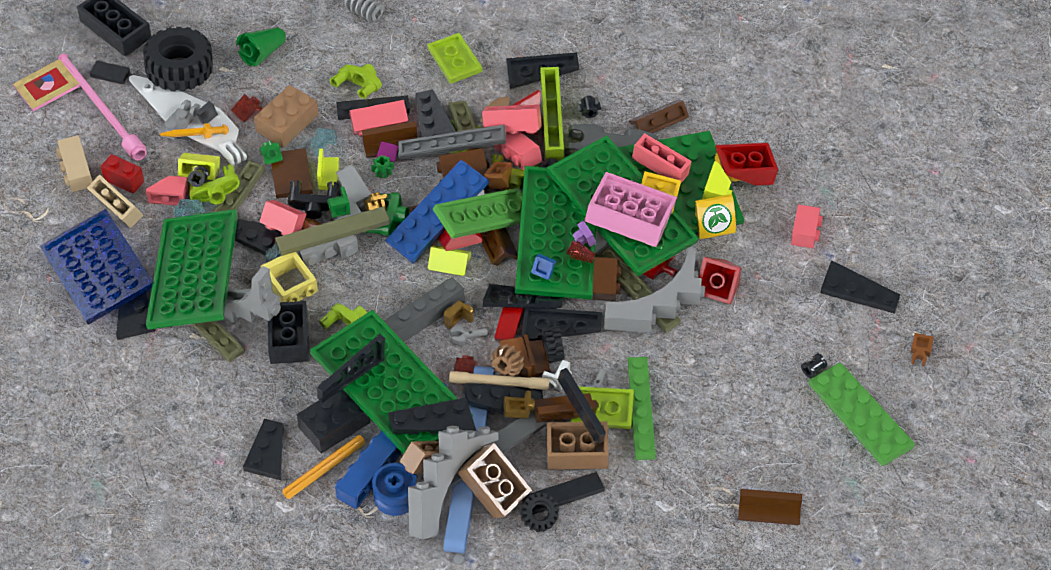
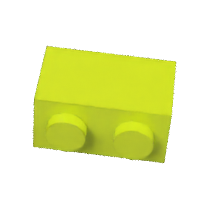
(189, 161)

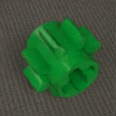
(382, 166)

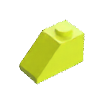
(718, 183)

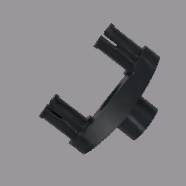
(311, 203)

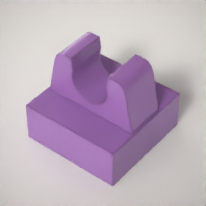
(584, 235)

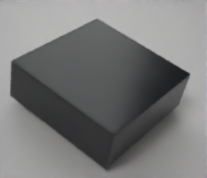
(207, 113)

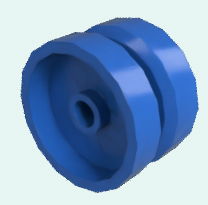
(391, 488)

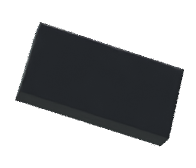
(109, 72)

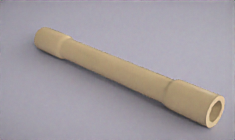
(532, 382)

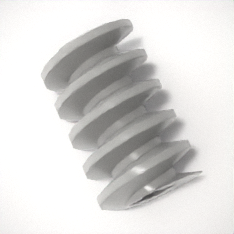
(367, 9)

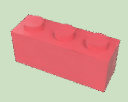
(378, 116)
(514, 117)
(520, 150)
(661, 158)

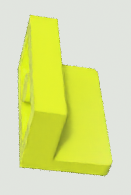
(326, 170)
(448, 261)

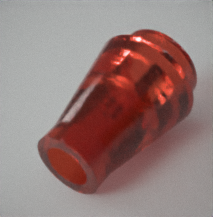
(580, 252)

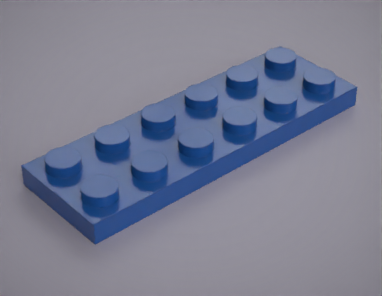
(422, 224)

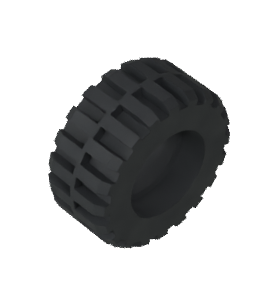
(182, 73)

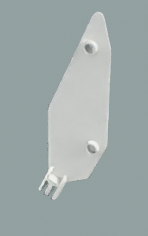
(168, 101)

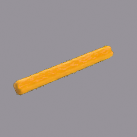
(323, 466)

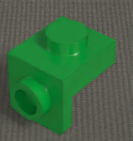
(270, 152)

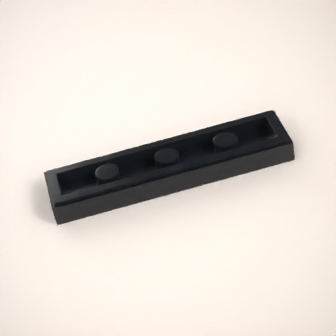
(581, 406)
(570, 491)

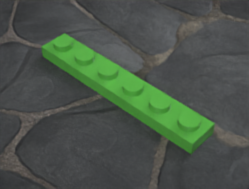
(642, 411)

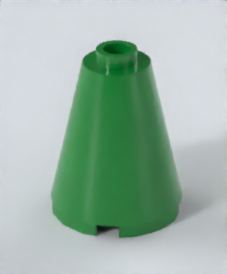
(259, 44)

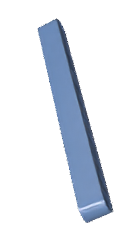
(462, 496)

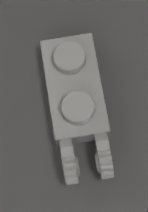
(180, 118)

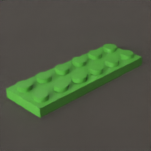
(480, 213)
(861, 414)

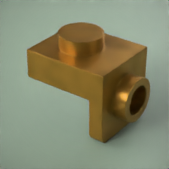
(375, 201)
(455, 313)
(518, 407)

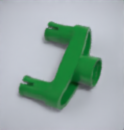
(395, 212)

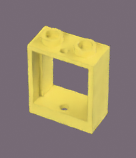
(285, 264)

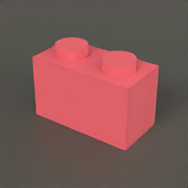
(282, 217)
(805, 226)

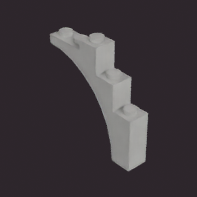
(347, 246)
(253, 302)
(642, 313)
(427, 497)

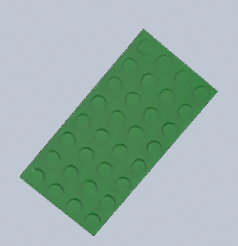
(579, 179)
(548, 230)
(192, 269)
(392, 385)

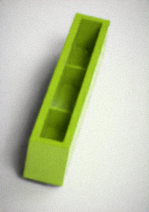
(552, 113)

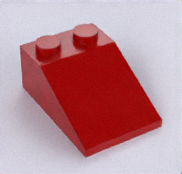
(748, 162)

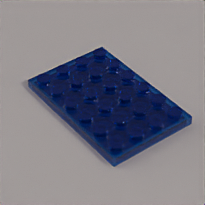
(97, 266)

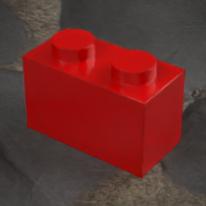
(122, 173)

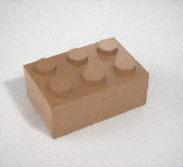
(286, 116)
(574, 448)
(494, 481)

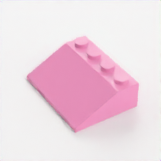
(630, 209)

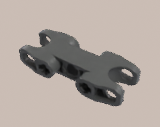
(593, 132)

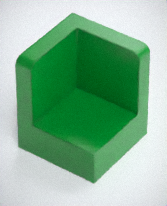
(339, 205)

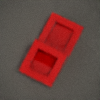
(508, 323)

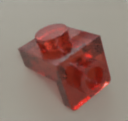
(245, 107)
(465, 364)

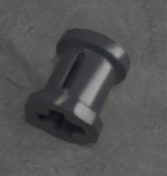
(199, 171)
(814, 365)

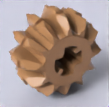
(507, 361)

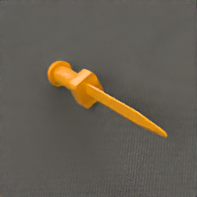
(206, 131)

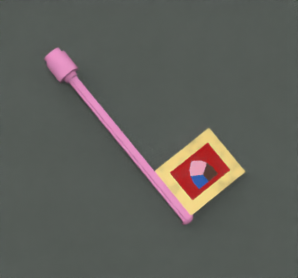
(61, 78)

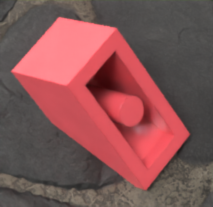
(168, 191)

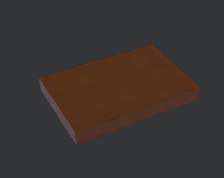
(292, 167)

